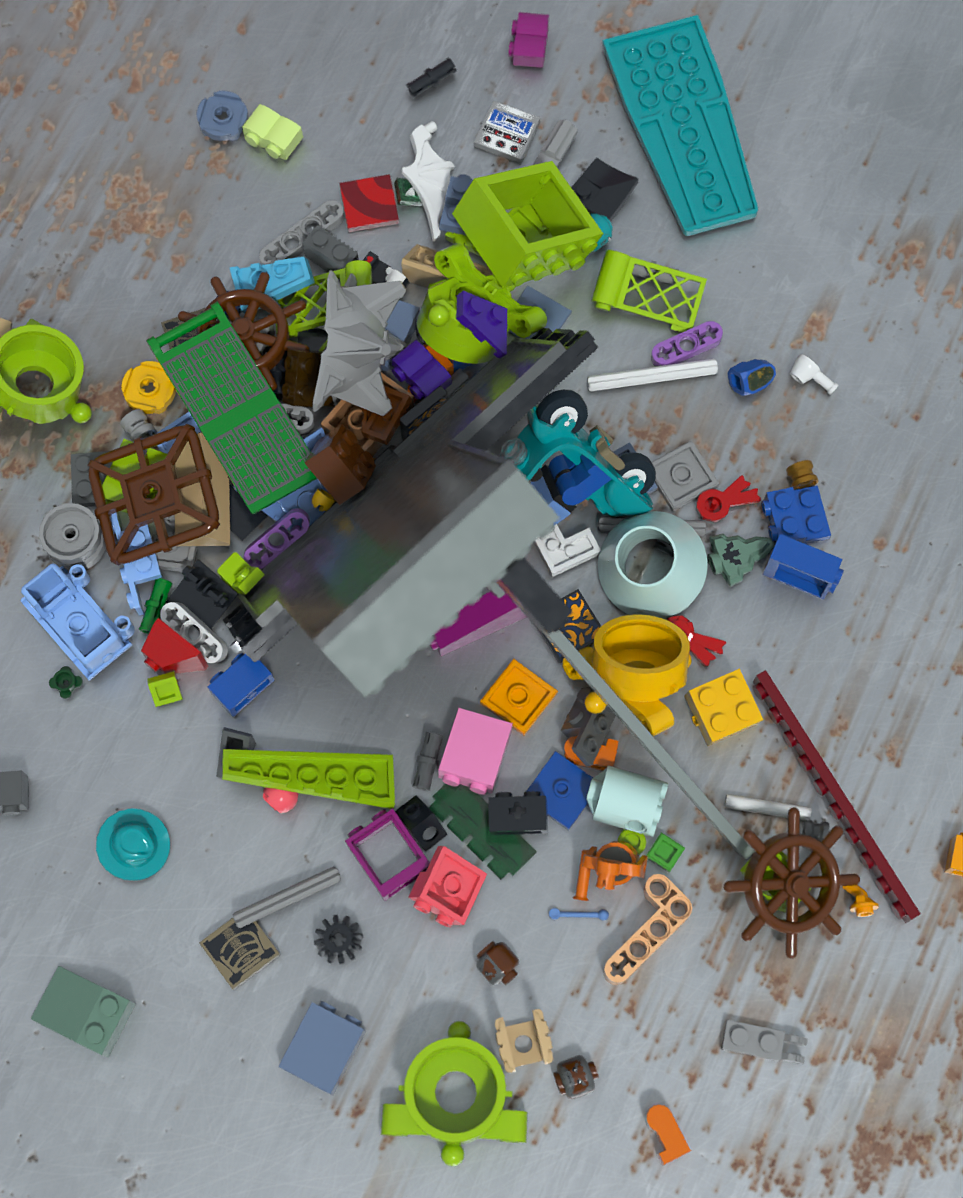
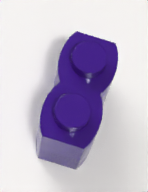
(420, 370)

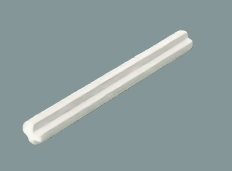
(652, 374)

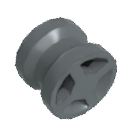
(815, 830)

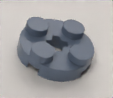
(225, 129)

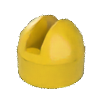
(323, 499)

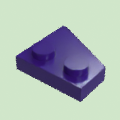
(484, 320)

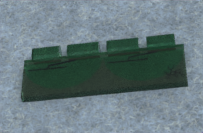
(471, 818)

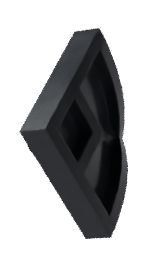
(604, 188)

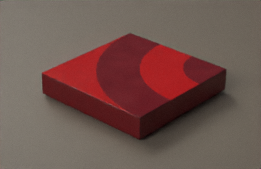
(369, 203)

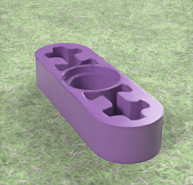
(706, 344)
(296, 532)

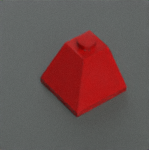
(170, 651)

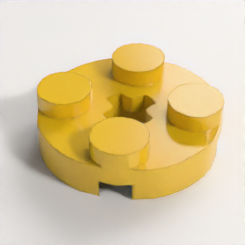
(140, 376)

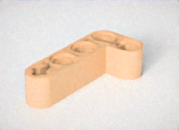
(643, 935)

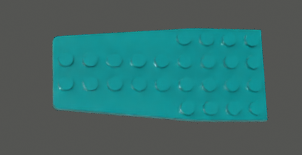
(684, 122)

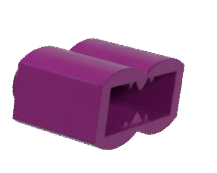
(530, 39)

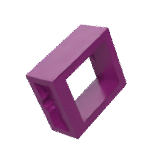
(403, 878)

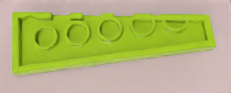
(337, 776)

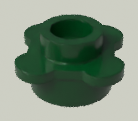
(63, 674)

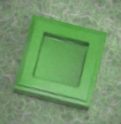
(665, 852)

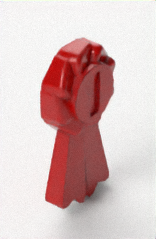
(715, 504)
(698, 642)

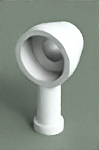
(805, 370)

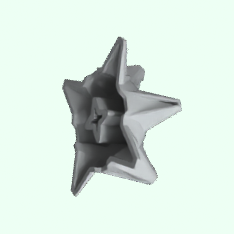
(358, 343)

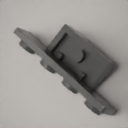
(588, 728)

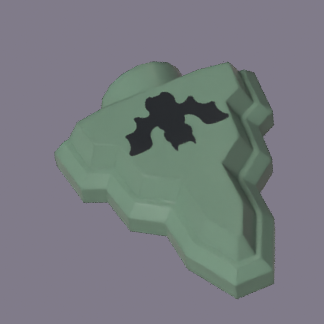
(736, 555)

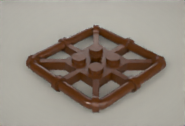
(167, 501)

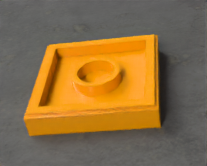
(519, 697)

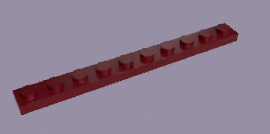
(839, 806)

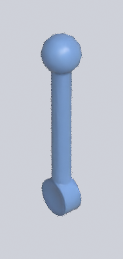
(554, 914)

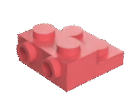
(447, 887)

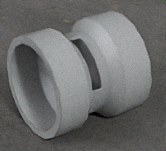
(137, 425)

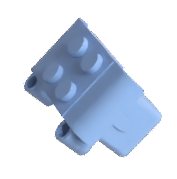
(75, 619)

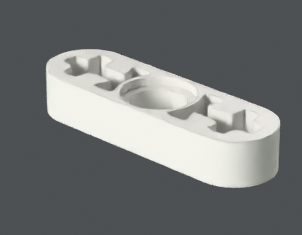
(185, 614)

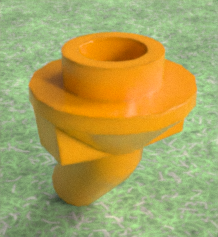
(863, 905)

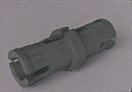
(427, 761)

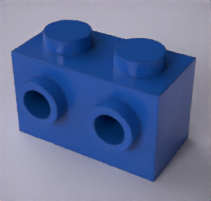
(240, 683)

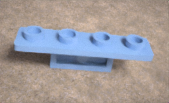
(139, 570)

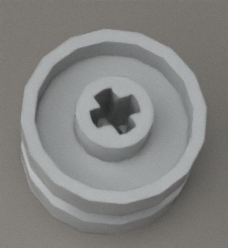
(72, 536)

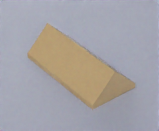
(421, 270)
(194, 498)

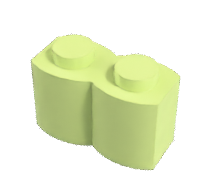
(272, 132)

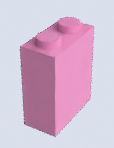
(475, 751)

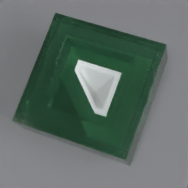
(406, 193)

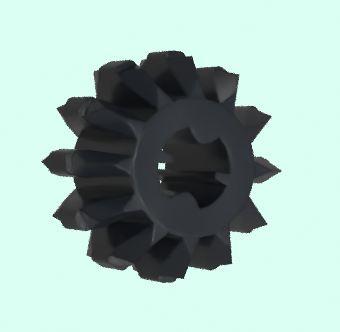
(346, 932)

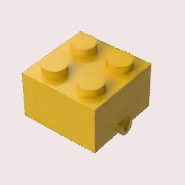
(723, 707)

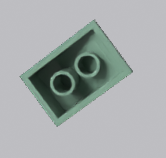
(83, 1011)

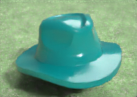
(133, 844)

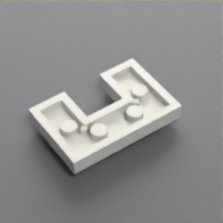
(566, 553)

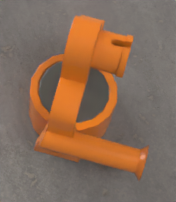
(614, 865)

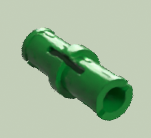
(155, 604)

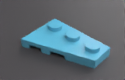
(285, 277)

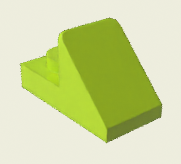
(239, 574)

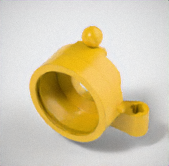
(641, 663)

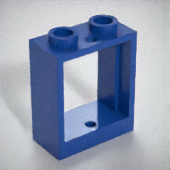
(804, 567)

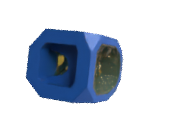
(751, 376)

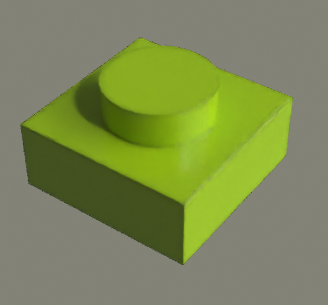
(164, 689)

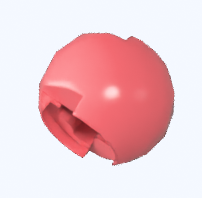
(280, 800)

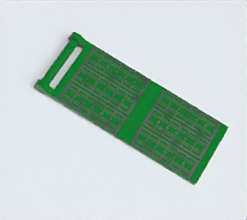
(235, 410)

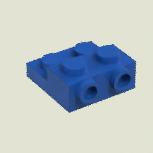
(796, 514)

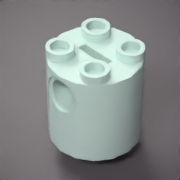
(627, 800)

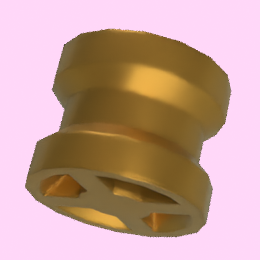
(802, 474)

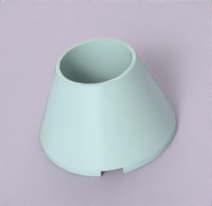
(671, 593)

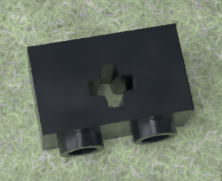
(530, 823)

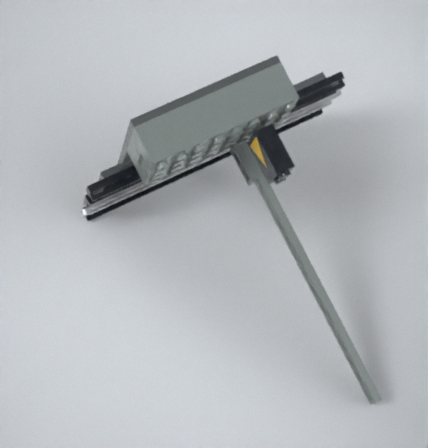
(428, 538)

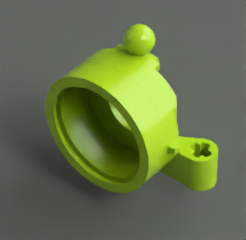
(438, 312)
(52, 353)
(425, 1116)

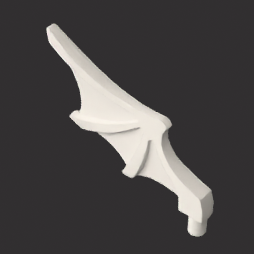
(428, 176)

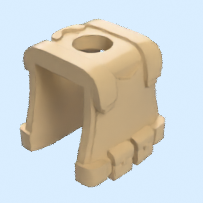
(538, 1033)

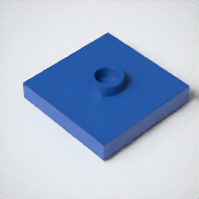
(564, 788)

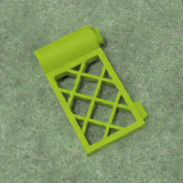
(363, 275)
(614, 283)

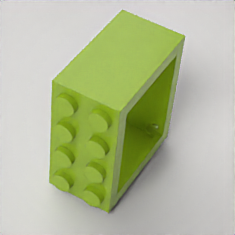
(501, 243)

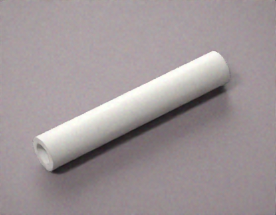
(764, 807)

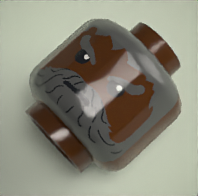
(497, 963)
(575, 1077)

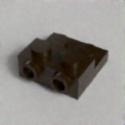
(301, 378)

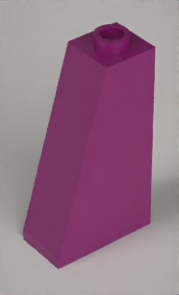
(477, 621)

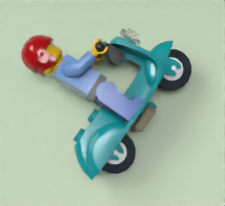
(587, 465)

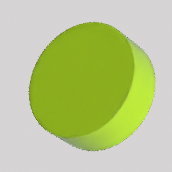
(636, 839)

